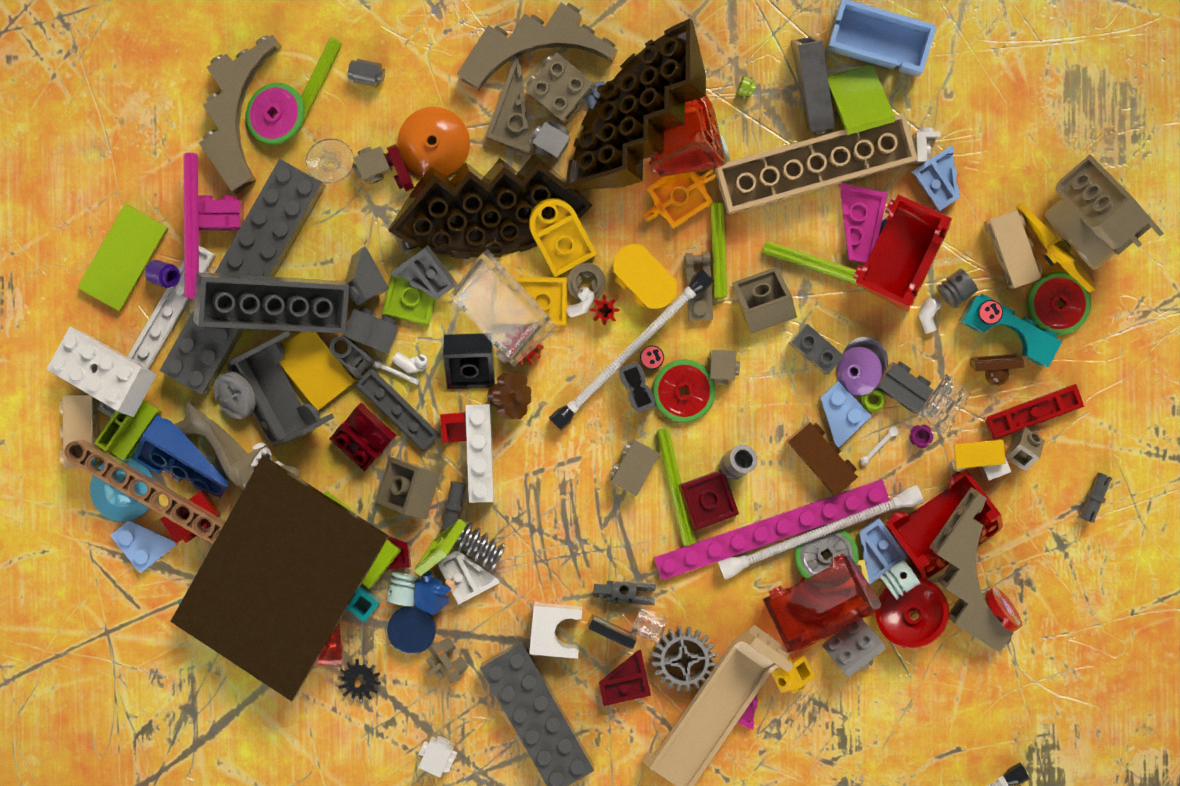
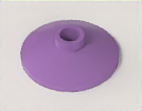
(868, 368)

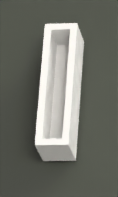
(480, 453)

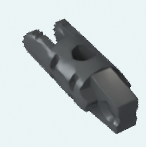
(612, 594)

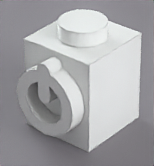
(437, 756)

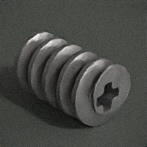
(480, 546)

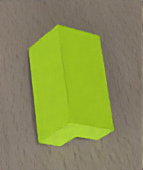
(124, 431)

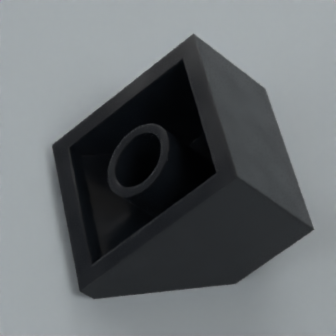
(468, 361)

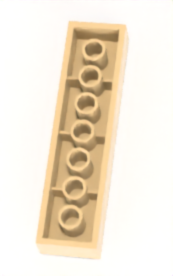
(814, 165)

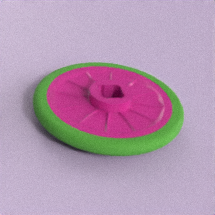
(285, 123)

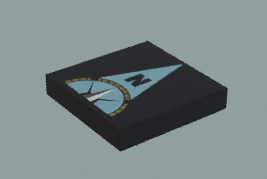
(611, 631)

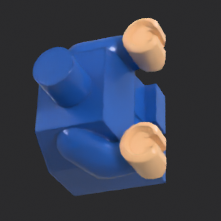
(431, 594)

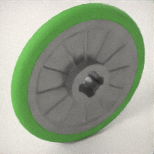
(809, 555)

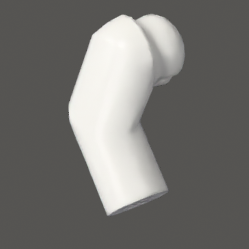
(583, 306)
(927, 312)
(411, 365)

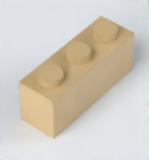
(1014, 249)
(79, 423)

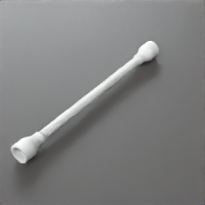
(908, 498)

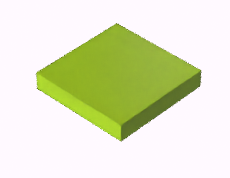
(408, 302)
(440, 547)

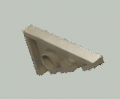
(510, 117)

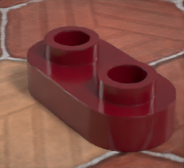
(394, 159)

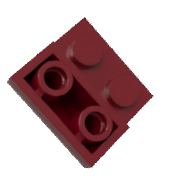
(363, 437)

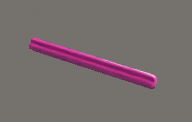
(191, 223)

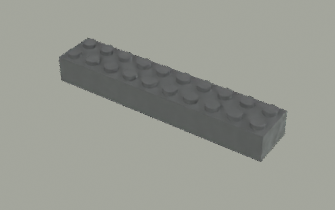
(255, 251)

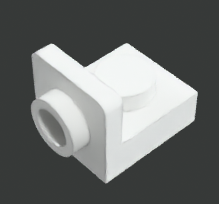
(921, 146)

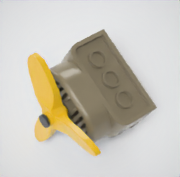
(1092, 217)

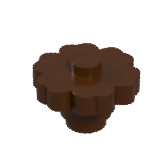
(510, 395)

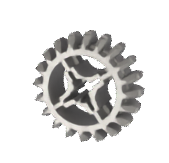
(673, 659)

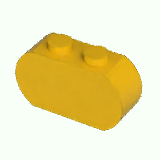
(644, 277)

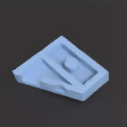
(842, 413)

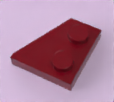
(625, 681)

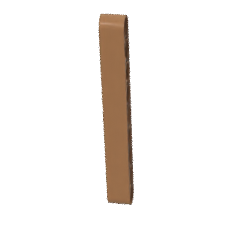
(154, 489)

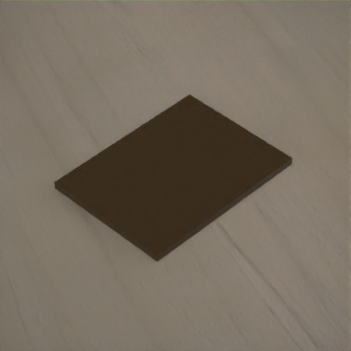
(279, 578)

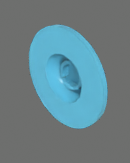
(113, 502)

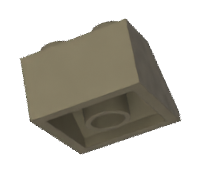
(764, 300)
(408, 488)

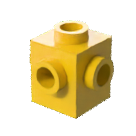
(796, 678)

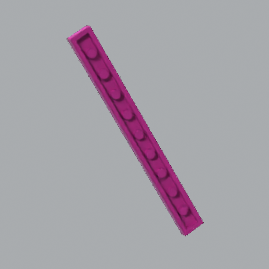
(771, 529)

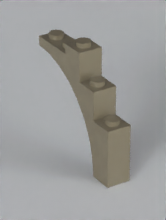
(562, 30)
(233, 78)

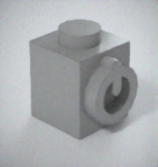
(550, 140)

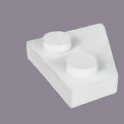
(468, 576)

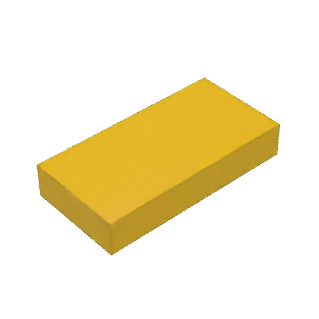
(979, 454)

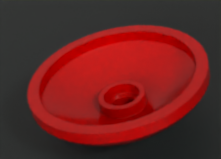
(896, 620)

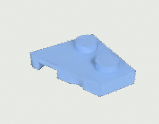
(938, 179)
(141, 544)
(879, 549)

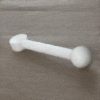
(378, 364)
(893, 431)

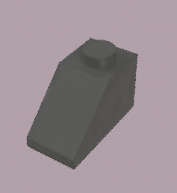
(364, 278)

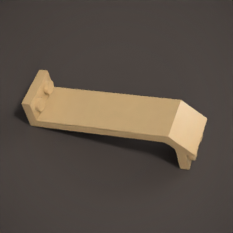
(718, 707)

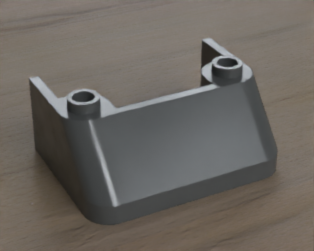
(277, 405)

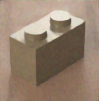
(634, 466)

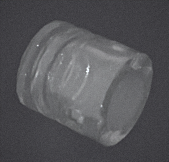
(654, 627)

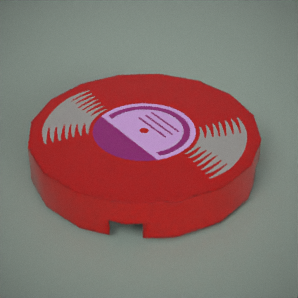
(1002, 606)

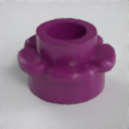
(927, 436)

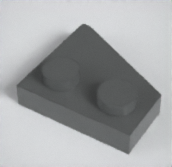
(426, 273)

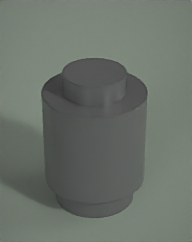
(366, 72)

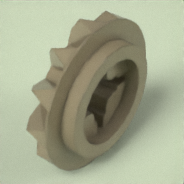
(587, 270)

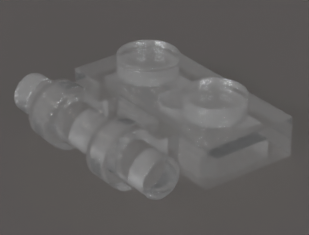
(945, 403)

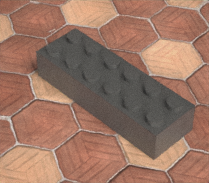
(270, 303)
(537, 716)

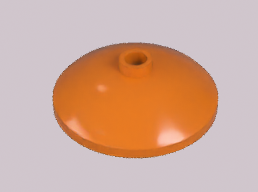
(451, 145)

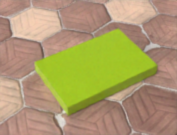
(860, 99)

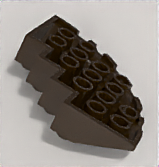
(637, 110)
(481, 211)

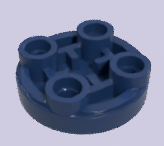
(411, 630)

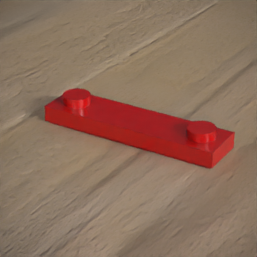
(1034, 411)

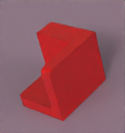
(453, 427)

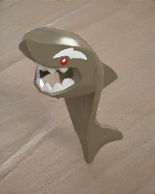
(230, 457)

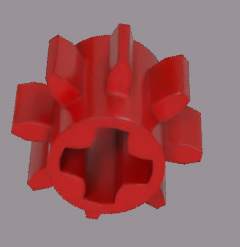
(609, 314)

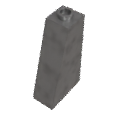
(813, 84)

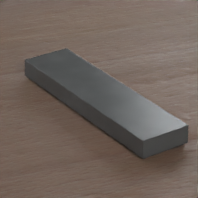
(397, 409)

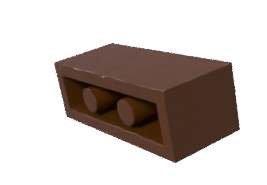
(823, 457)

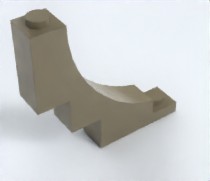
(958, 545)

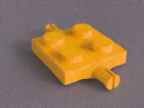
(679, 197)

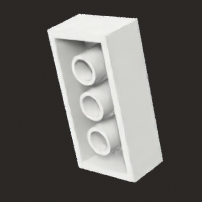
(101, 371)

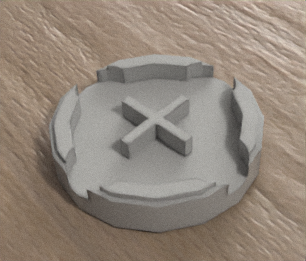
(234, 395)

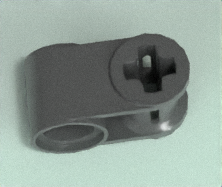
(352, 356)

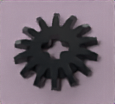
(368, 676)

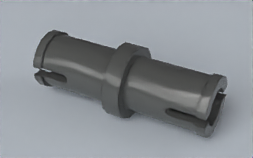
(1096, 497)
(453, 504)

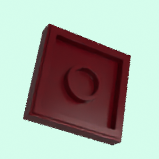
(708, 499)

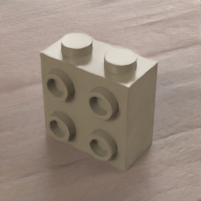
(560, 87)

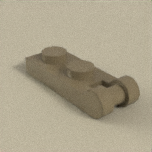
(701, 304)

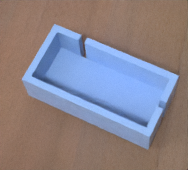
(881, 37)

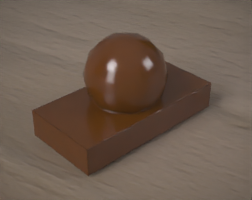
(997, 366)

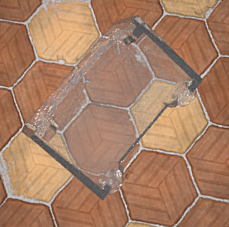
(501, 309)

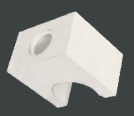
(543, 633)

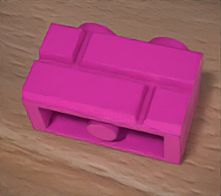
(220, 214)

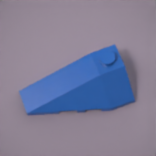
(169, 450)

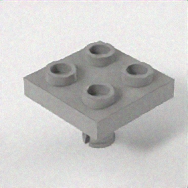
(854, 647)

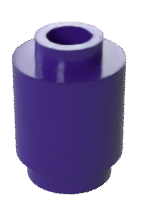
(162, 274)

